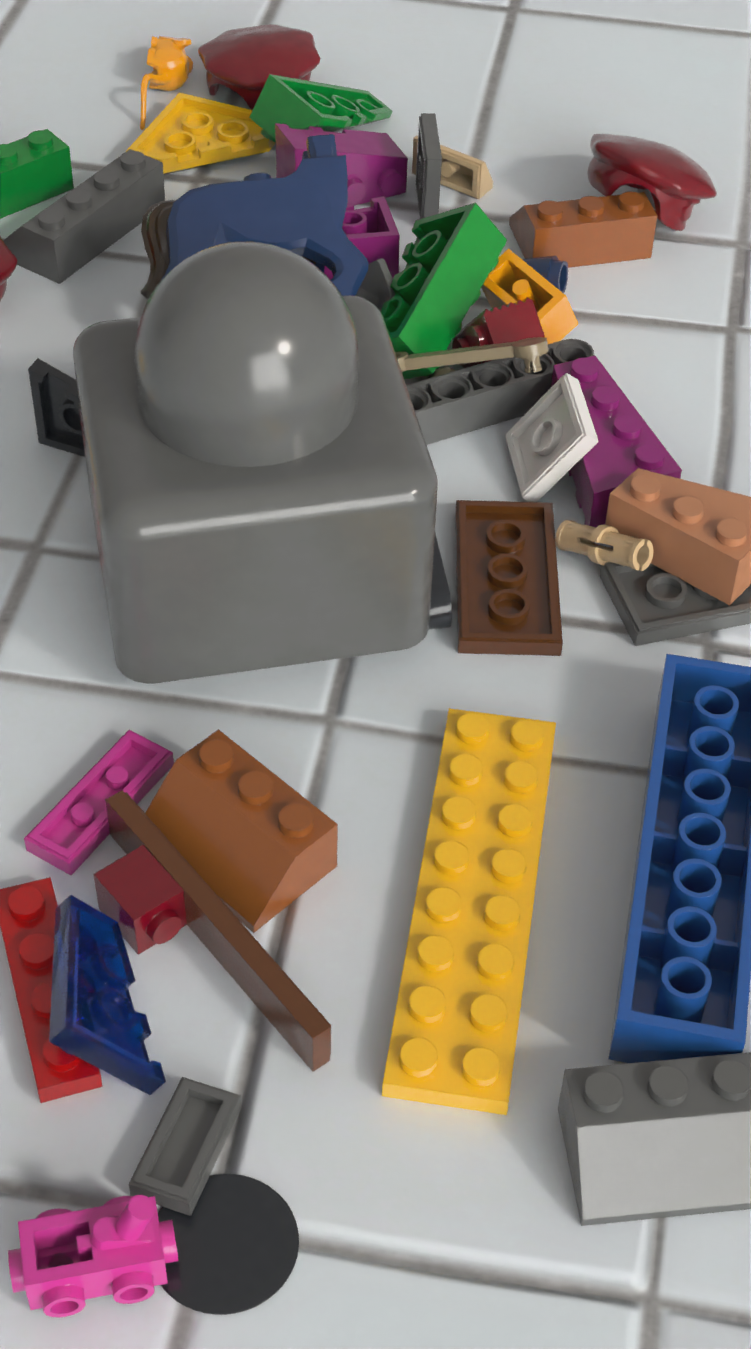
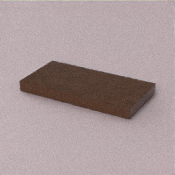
(507, 578)

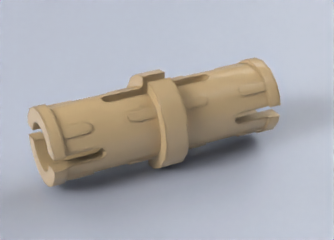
(625, 551)

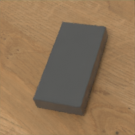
(186, 1145)

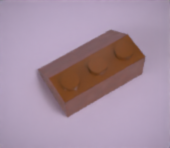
(587, 229)
(243, 829)

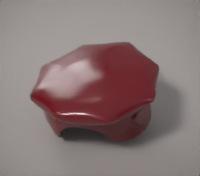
(248, 55)
(643, 164)

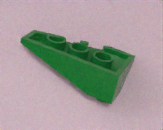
(314, 104)

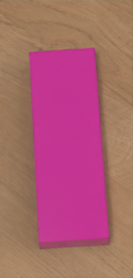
(81, 818)

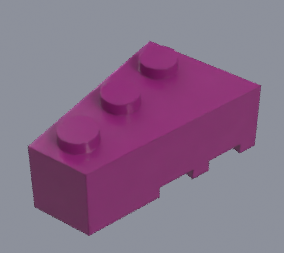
(373, 160)

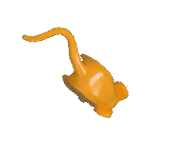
(169, 65)

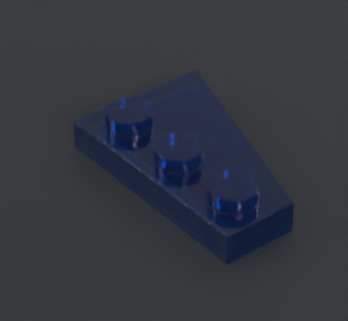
(92, 999)

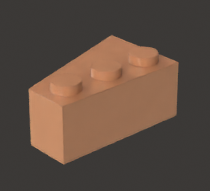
(693, 528)

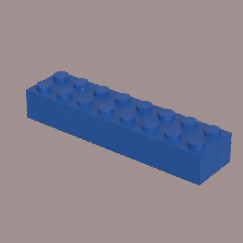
(691, 885)

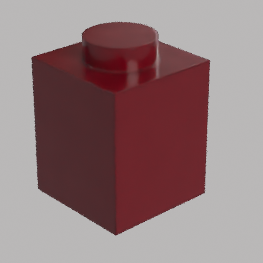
(141, 899)

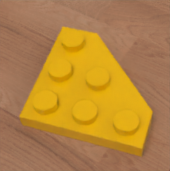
(200, 133)

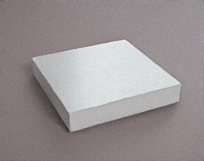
(551, 438)

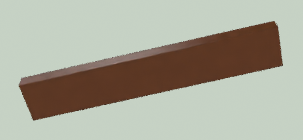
(228, 938)

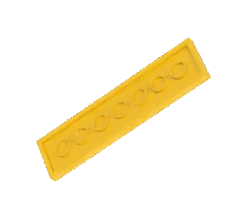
(472, 915)

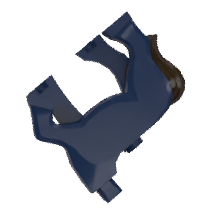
(290, 212)

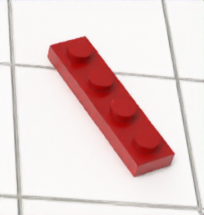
(28, 937)

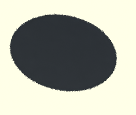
(232, 1246)

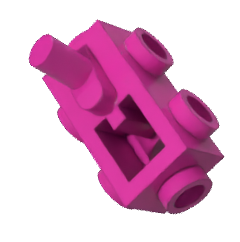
(101, 1253)

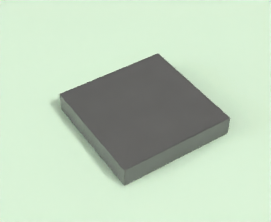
(428, 166)

